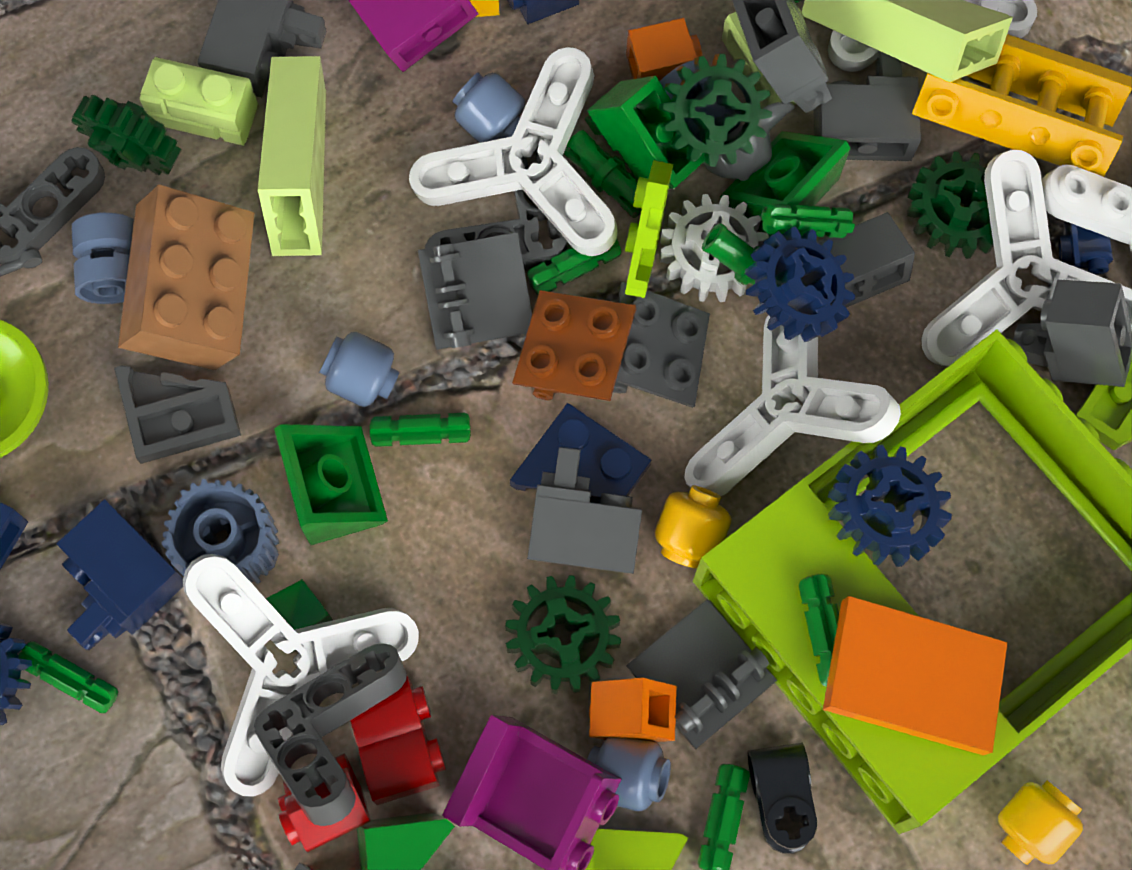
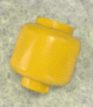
(691, 525)
(1040, 823)

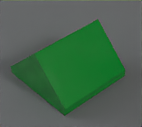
(797, 174)
(330, 480)
(401, 841)

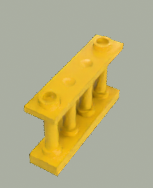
(1054, 82)

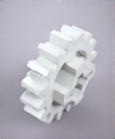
(685, 241)

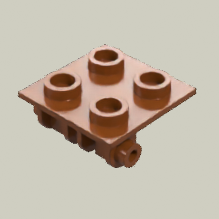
(574, 346)

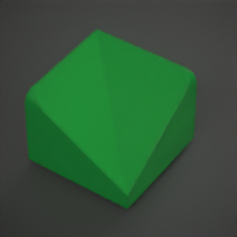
(299, 606)

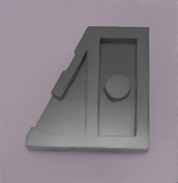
(174, 413)

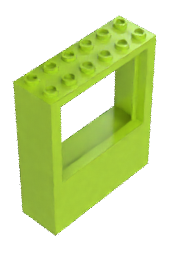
(759, 568)

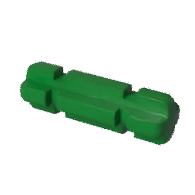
(820, 218)
(567, 268)
(420, 429)
(820, 619)
(69, 677)
(723, 818)

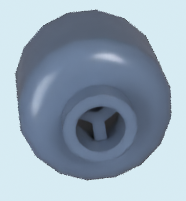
(488, 107)
(359, 369)
(640, 767)

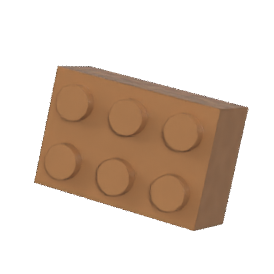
(186, 279)

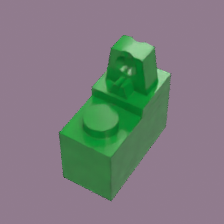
(632, 125)

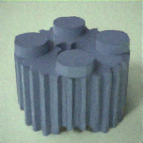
(217, 508)

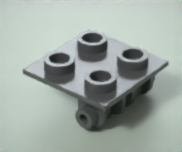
(476, 290)
(663, 348)
(711, 670)

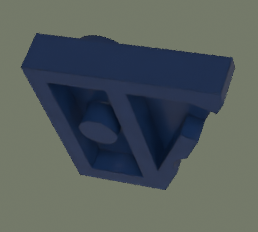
(604, 457)

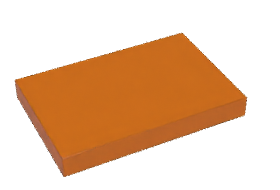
(916, 676)

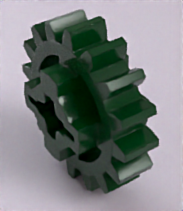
(715, 133)
(126, 135)
(939, 209)
(538, 639)

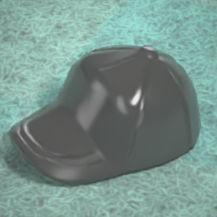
(762, 154)

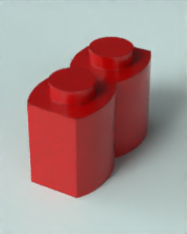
(395, 746)
(300, 829)

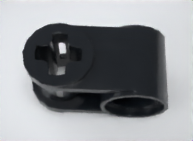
(781, 786)

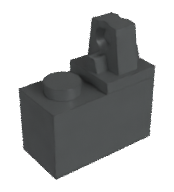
(251, 32)
(784, 51)
(873, 116)
(1081, 334)
(580, 531)

